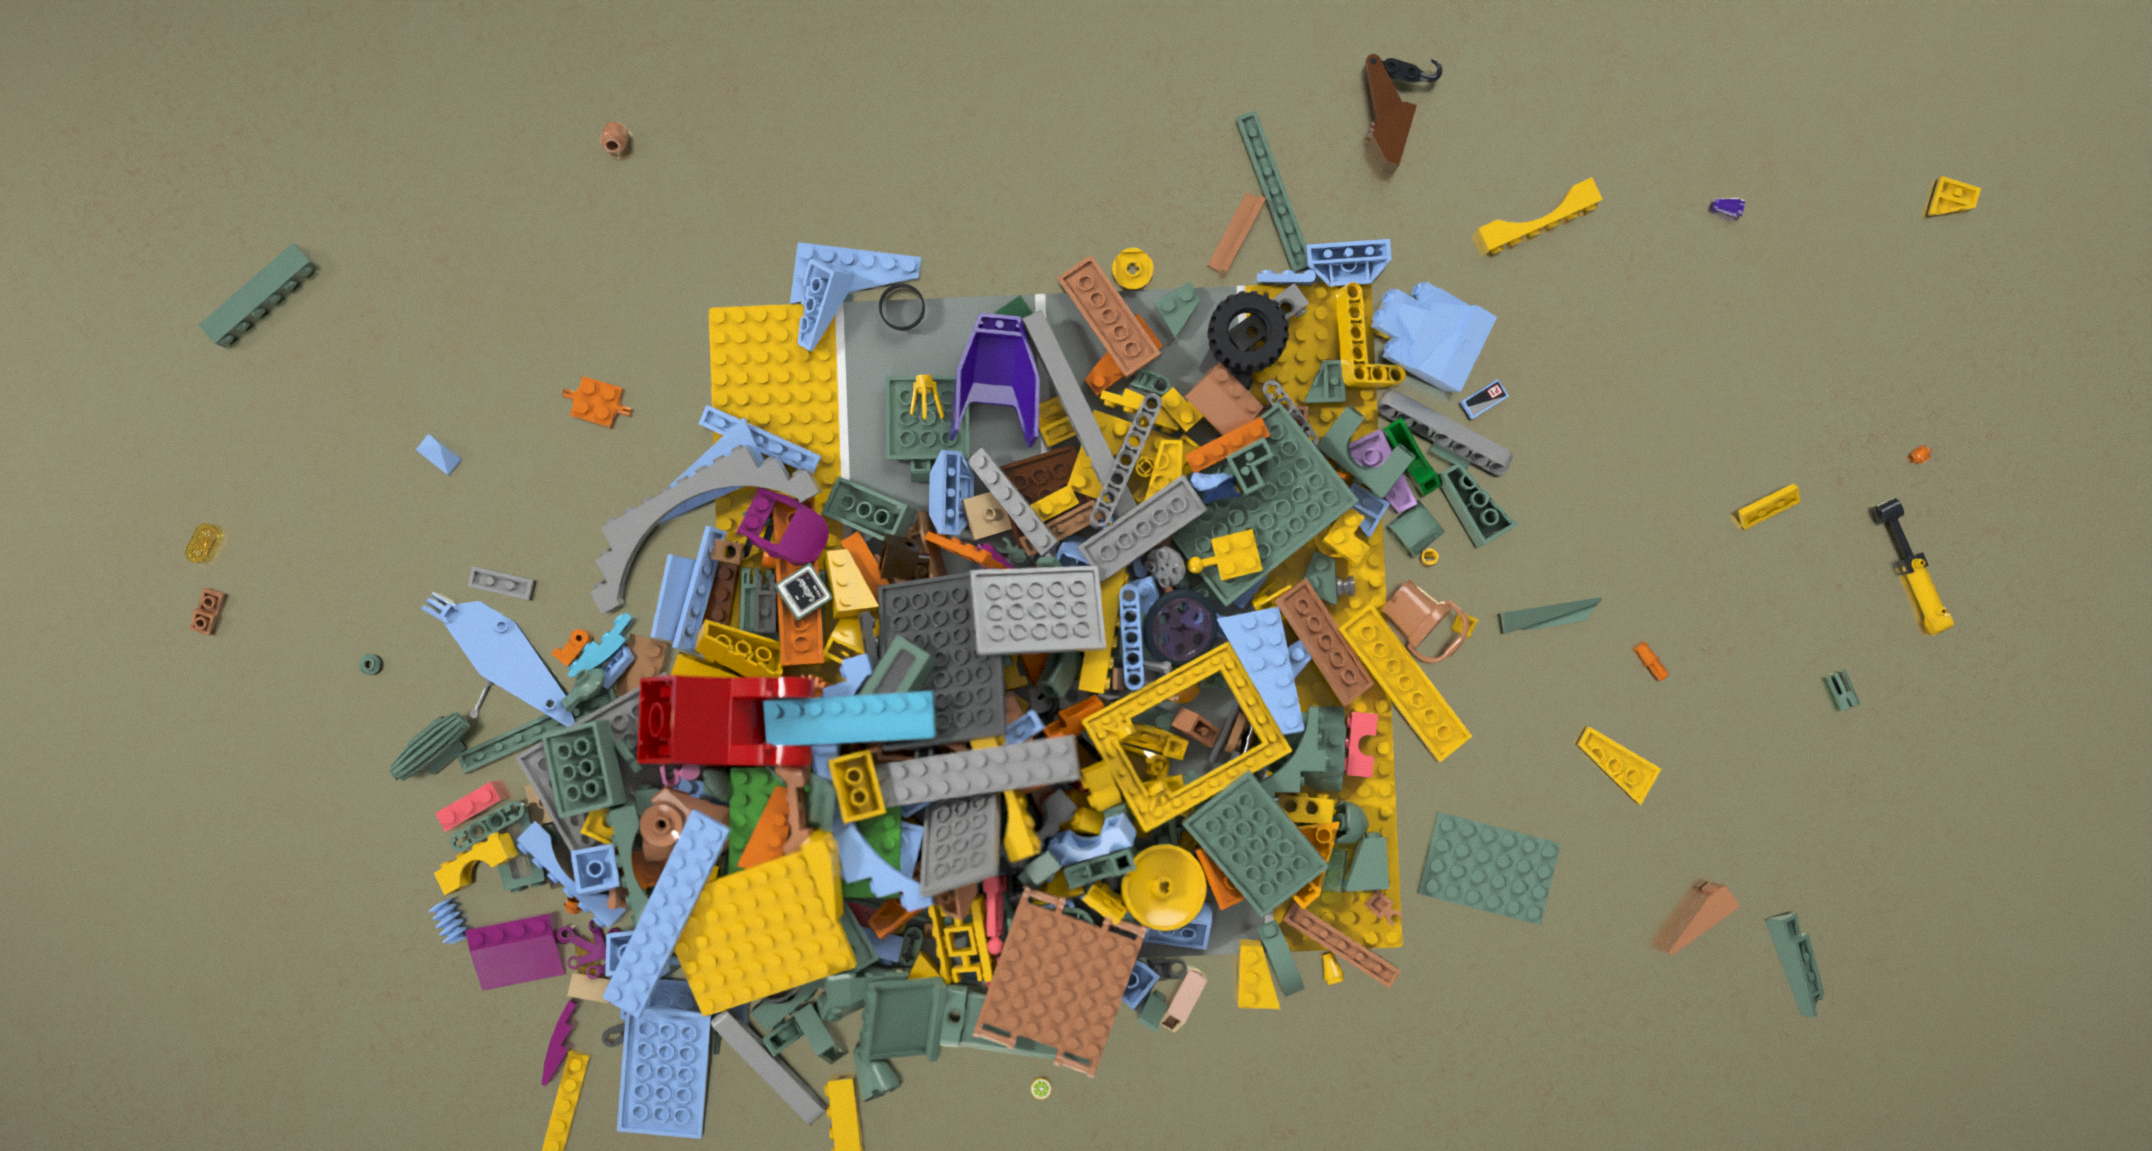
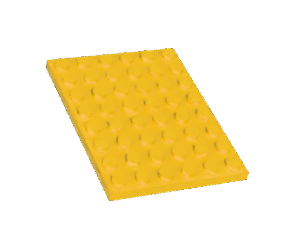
(760, 935)

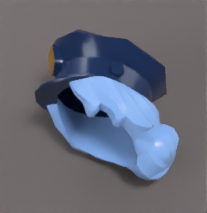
(1215, 486)

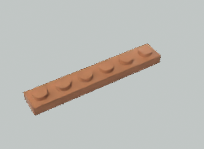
(1341, 945)

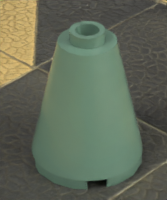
(875, 1079)

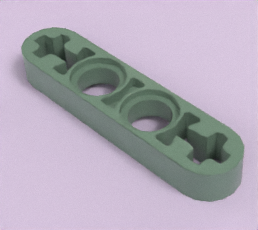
(486, 823)

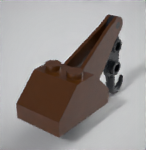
(1391, 115)

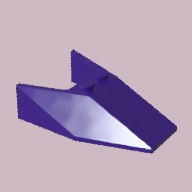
(998, 371)

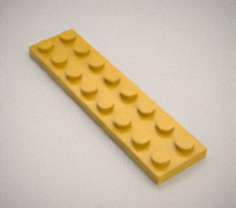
(1405, 682)

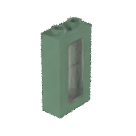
(900, 670)
(521, 869)

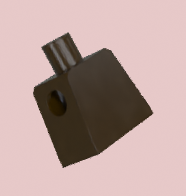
(900, 557)

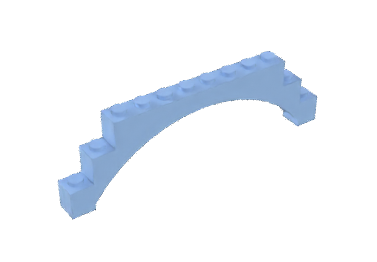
(856, 854)

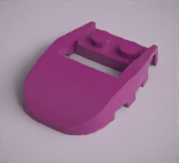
(803, 538)

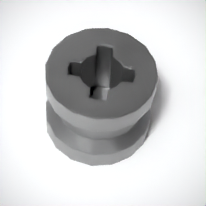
(1345, 586)

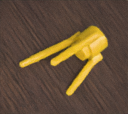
(924, 384)
(1264, 602)

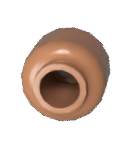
(614, 137)

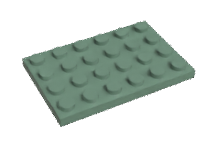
(1255, 843)
(1489, 868)

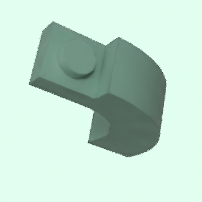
(1099, 867)
(1280, 958)

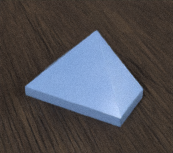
(438, 454)

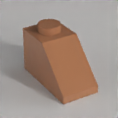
(1196, 727)

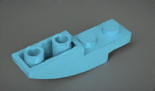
(598, 654)

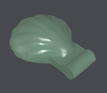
(587, 685)
(717, 782)

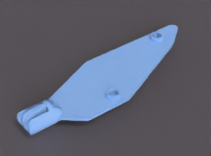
(501, 654)

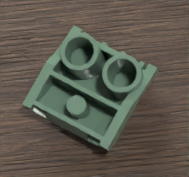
(1416, 528)

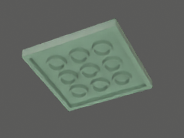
(919, 438)

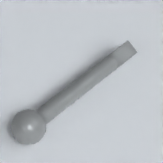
(474, 713)

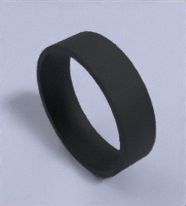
(901, 285)

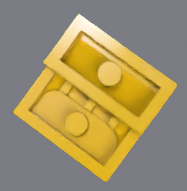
(1054, 422)

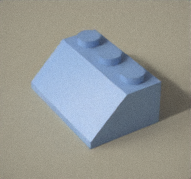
(1192, 935)

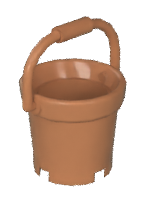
(1418, 616)

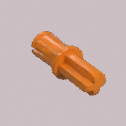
(1652, 661)

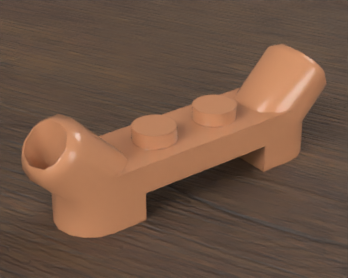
(796, 779)

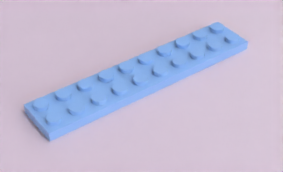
(666, 913)

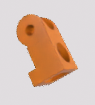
(573, 648)

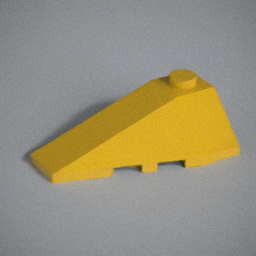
(824, 862)

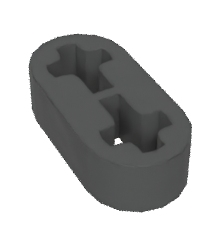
(614, 1030)

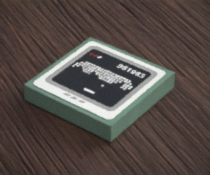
(803, 592)

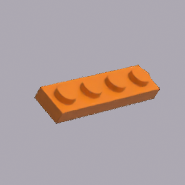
(1227, 444)

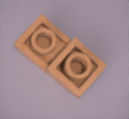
(208, 611)

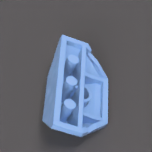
(1349, 261)
(950, 484)

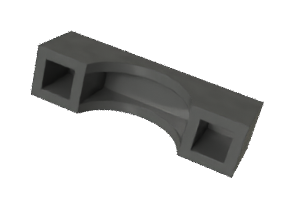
(1055, 810)

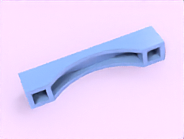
(538, 844)

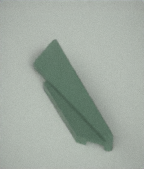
(1548, 615)
(1797, 961)

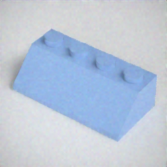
(672, 596)

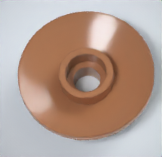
(654, 832)

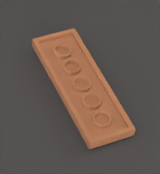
(1109, 316)
(1324, 642)

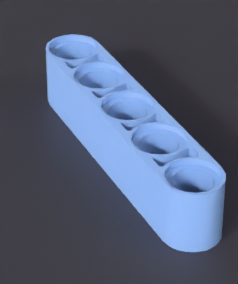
(1131, 646)

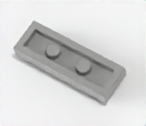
(500, 583)

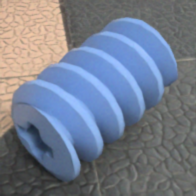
(448, 921)

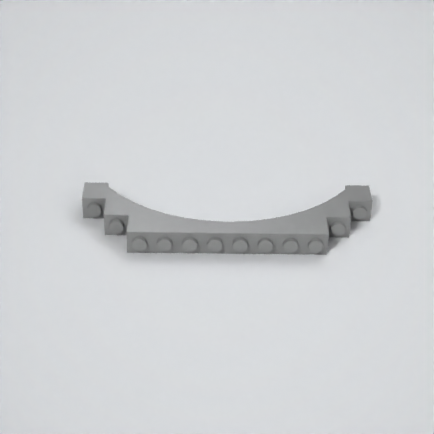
(631, 529)

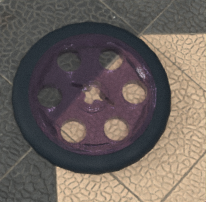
(1154, 628)

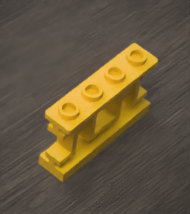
(978, 936)

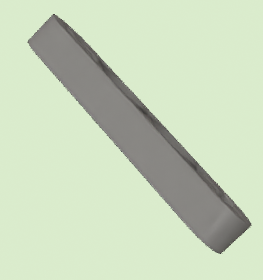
(1293, 411)

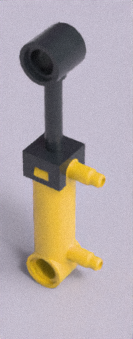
(1936, 618)

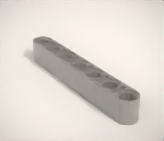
(1445, 432)
(1132, 453)
(770, 1068)

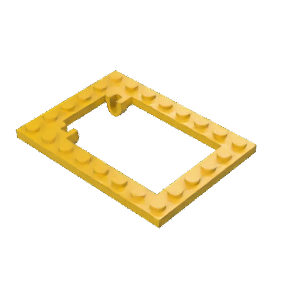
(1114, 724)

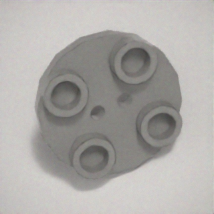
(1165, 566)

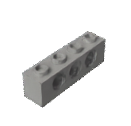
(1291, 296)

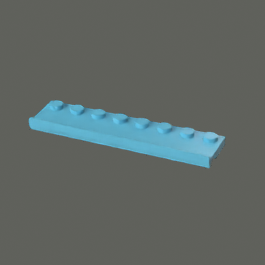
(850, 718)

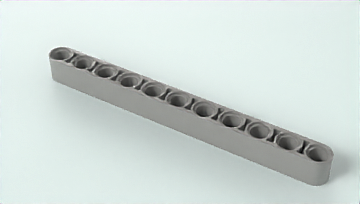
(1075, 406)

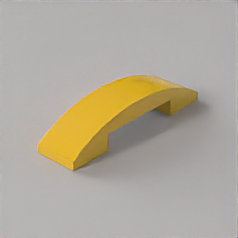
(1158, 740)

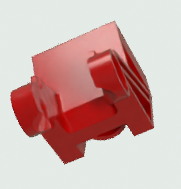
(714, 720)

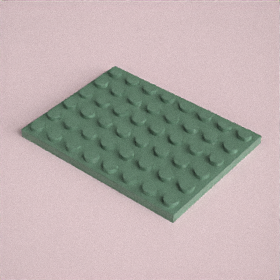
(1293, 507)

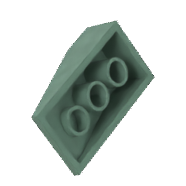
(867, 510)

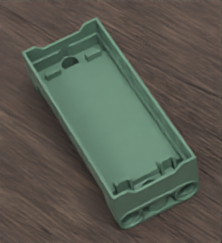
(968, 1001)

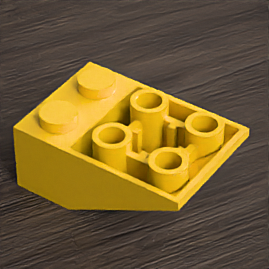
(847, 640)

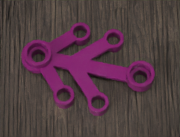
(596, 951)

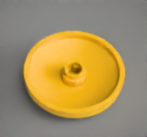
(1164, 888)

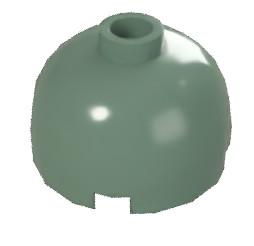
(1352, 822)

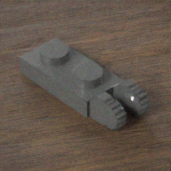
(766, 606)

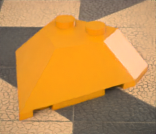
(1322, 838)

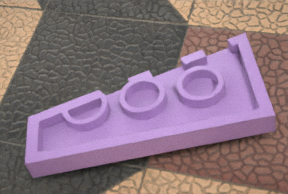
(1372, 452)

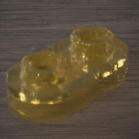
(201, 542)

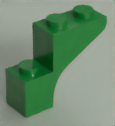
(1420, 470)

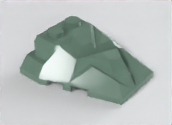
(1333, 740)

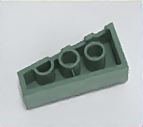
(1474, 506)

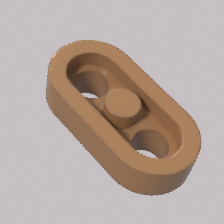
(1233, 742)

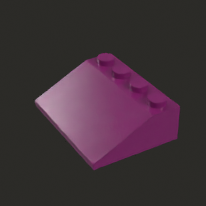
(516, 951)

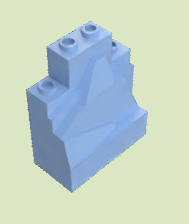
(1433, 334)

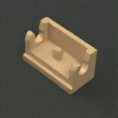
(587, 988)

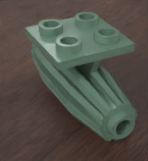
(431, 747)

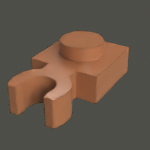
(1380, 906)

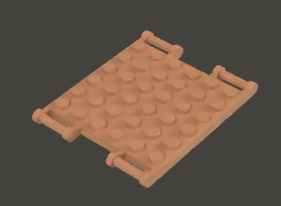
(1059, 981)

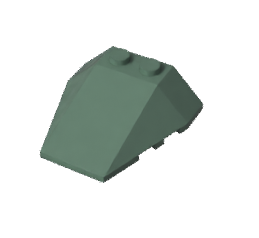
(846, 994)

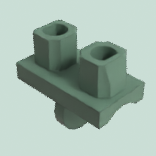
(1170, 832)

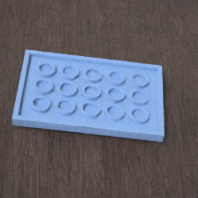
(664, 1073)

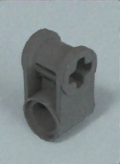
(1165, 967)

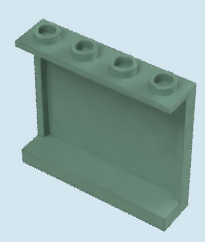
(902, 1019)

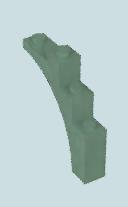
(1060, 666)
(1305, 758)

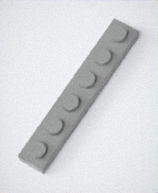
(1013, 501)

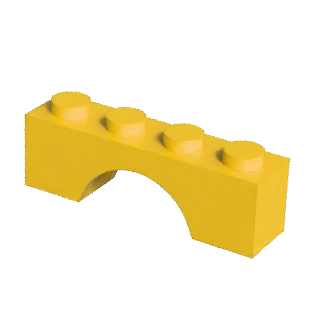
(458, 874)

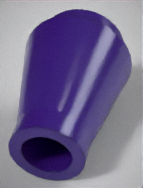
(1729, 206)

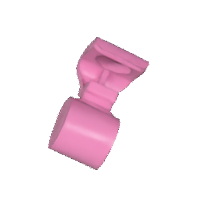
(687, 772)

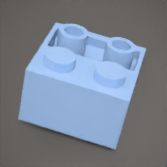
(1069, 553)

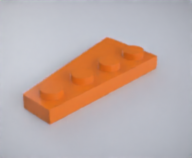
(1107, 372)
(968, 551)

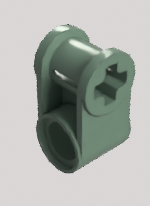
(1149, 381)

